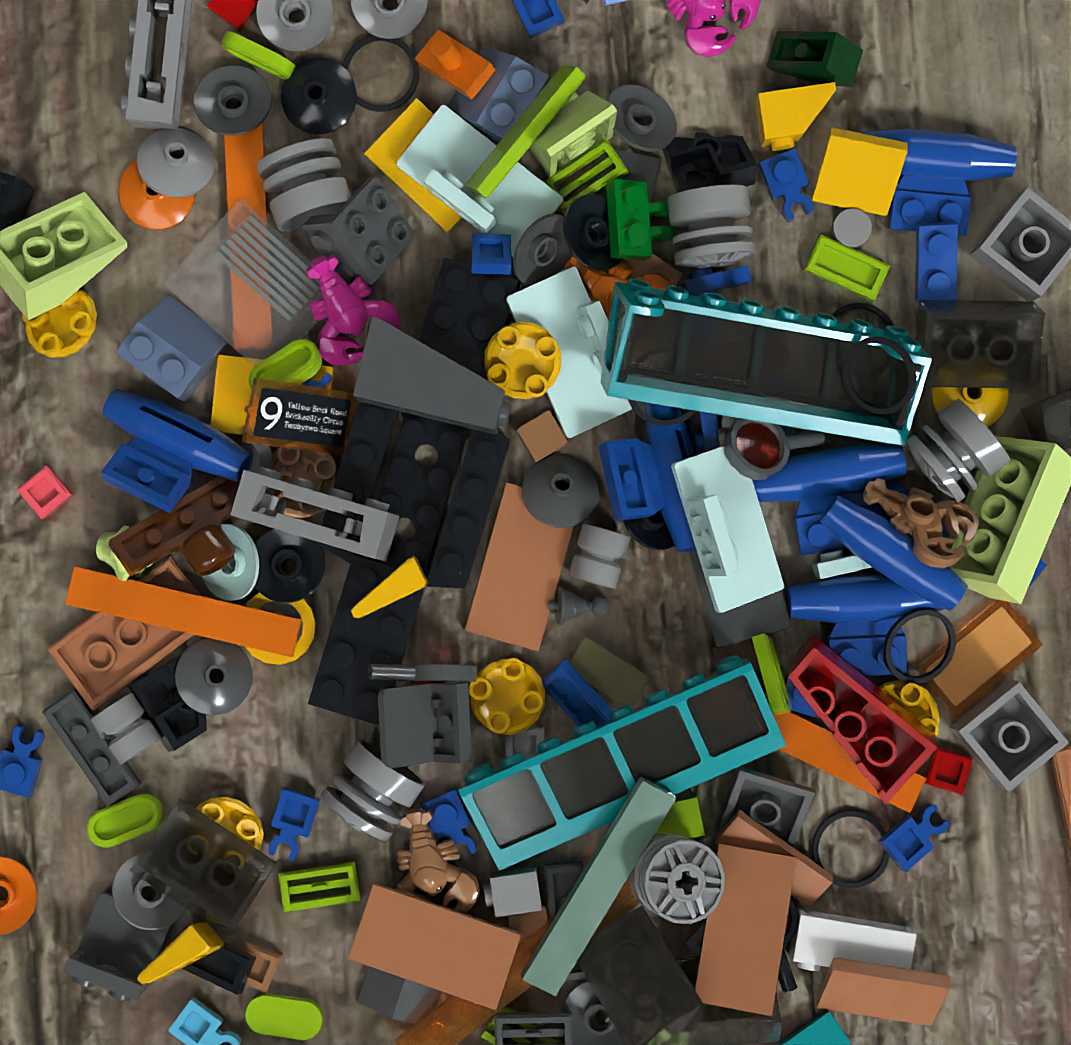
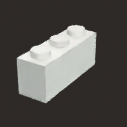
(830, 936)

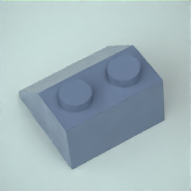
(502, 97)
(173, 348)

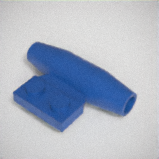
(936, 174)
(166, 449)
(642, 475)
(821, 477)
(891, 552)
(861, 614)

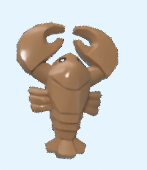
(923, 521)
(429, 865)

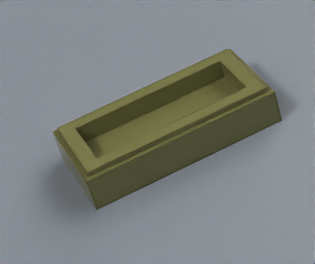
(608, 672)

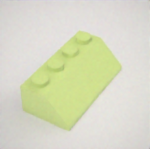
(1014, 518)

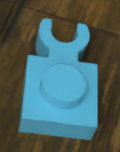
(200, 1025)

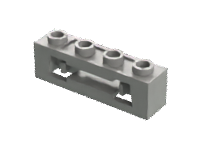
(139, 65)
(257, 492)

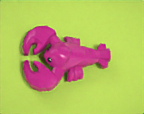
(702, 38)
(345, 311)

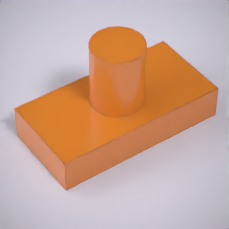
(455, 64)

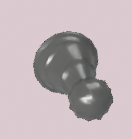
(570, 605)

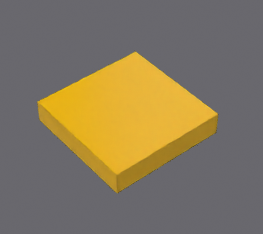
(859, 171)

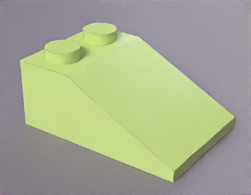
(574, 131)
(56, 253)

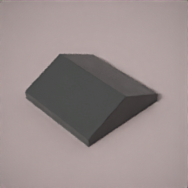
(769, 801)
(397, 996)

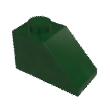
(815, 57)

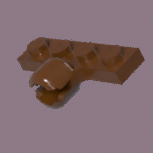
(189, 529)

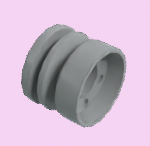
(302, 178)
(711, 227)
(957, 451)
(369, 795)
(663, 864)

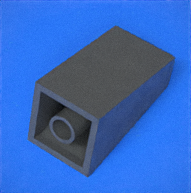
(420, 381)

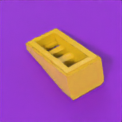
(399, 584)
(187, 948)

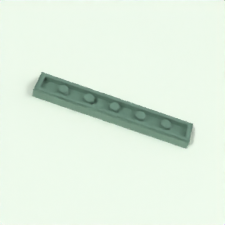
(598, 886)

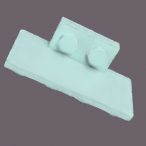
(447, 157)
(581, 333)
(727, 530)

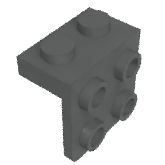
(362, 234)
(424, 724)
(114, 952)

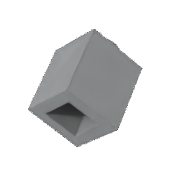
(513, 891)

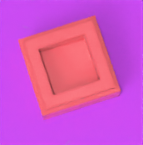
(45, 492)

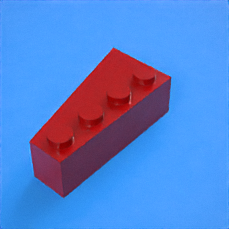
(863, 719)

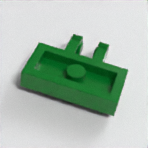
(630, 221)

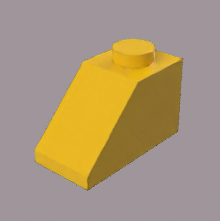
(788, 113)

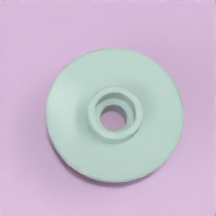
(241, 573)

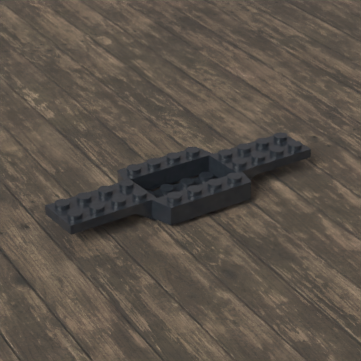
(459, 325)

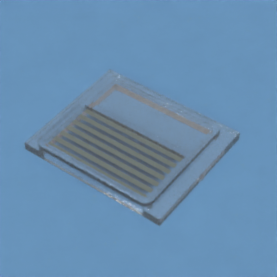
(248, 284)

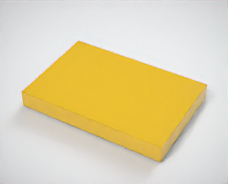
(388, 150)
(234, 393)

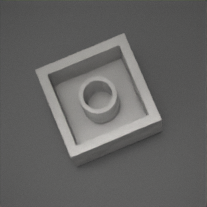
(1026, 245)
(1009, 735)

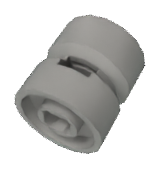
(599, 556)
(125, 729)

